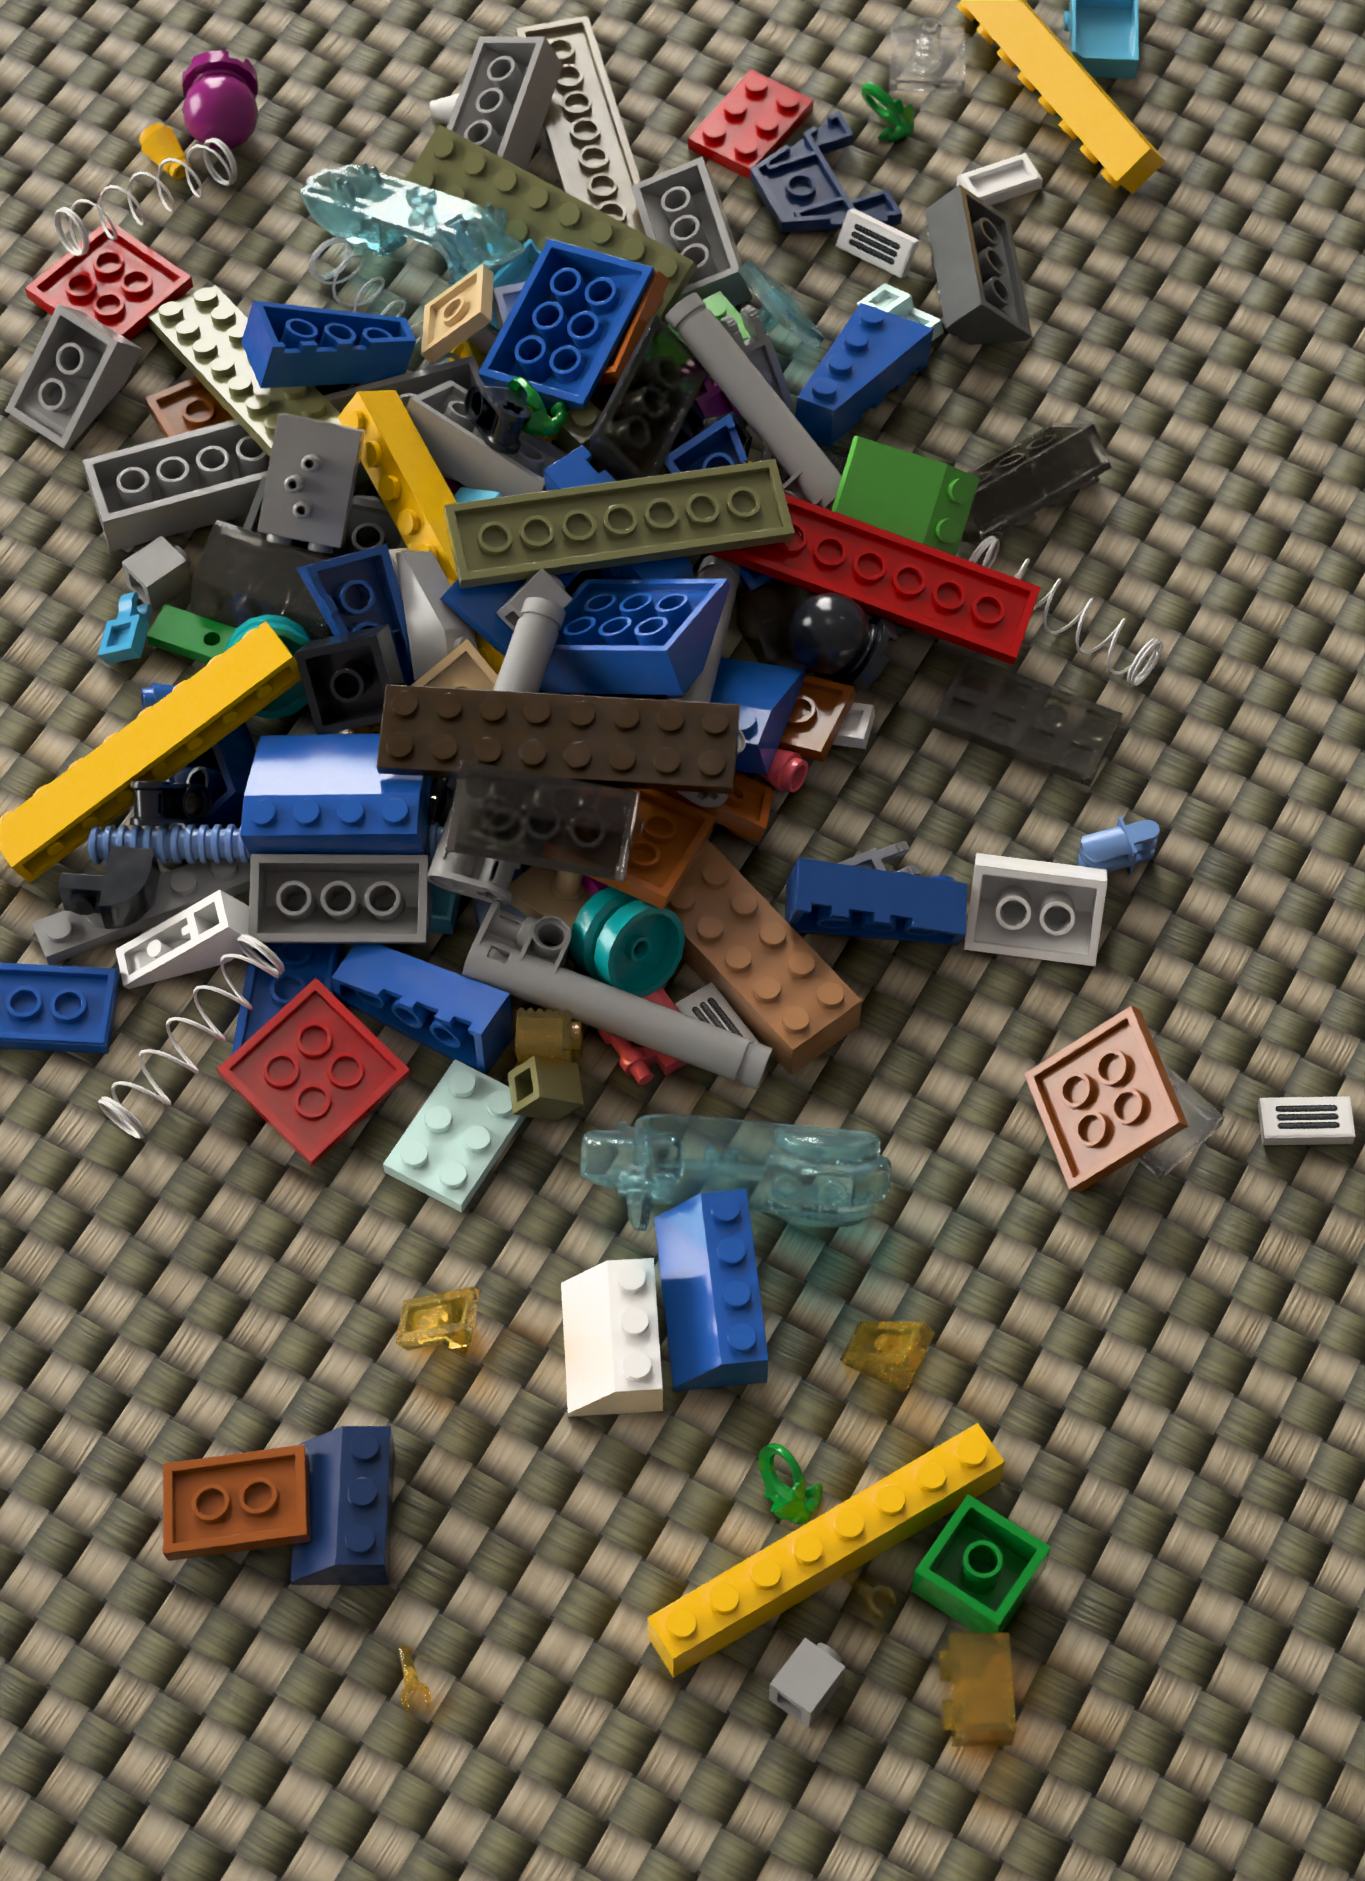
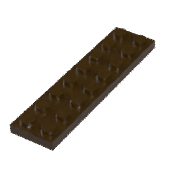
(561, 735)

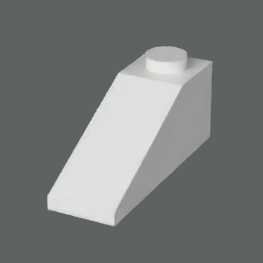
(185, 941)

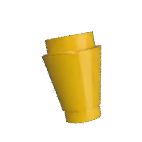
(160, 143)

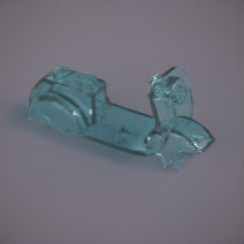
(383, 210)
(788, 1169)

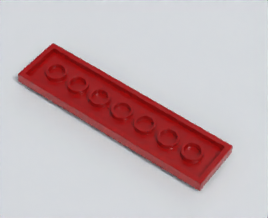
(898, 580)

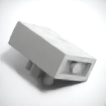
(310, 482)

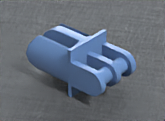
(1119, 846)

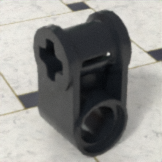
(497, 416)
(166, 803)

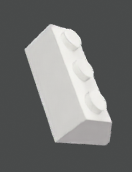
(1036, 909)
(612, 1339)

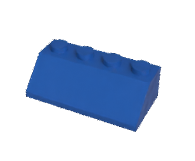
(711, 1292)

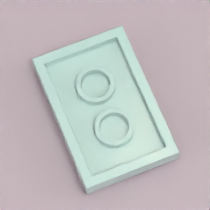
(455, 1137)

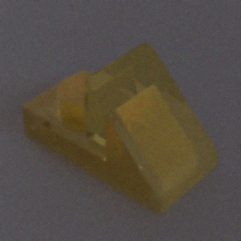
(438, 1320)
(888, 1351)

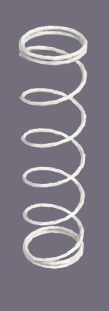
(73, 216)
(321, 278)
(989, 560)
(113, 1107)

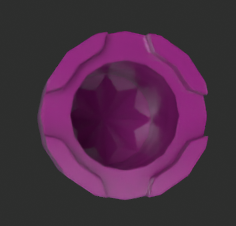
(220, 99)

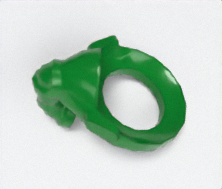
(896, 113)
(539, 422)
(788, 1502)

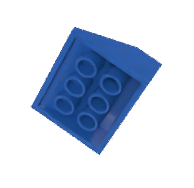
(566, 323)
(635, 636)
(765, 702)
(331, 800)

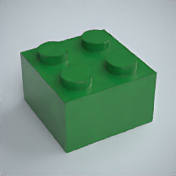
(980, 1568)

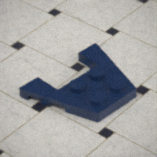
(804, 190)

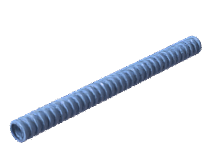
(191, 842)

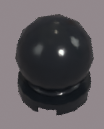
(838, 639)

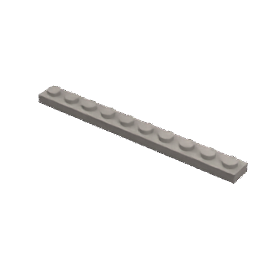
(72, 934)

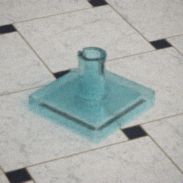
(779, 306)

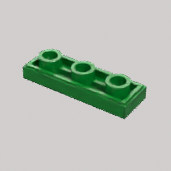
(189, 634)

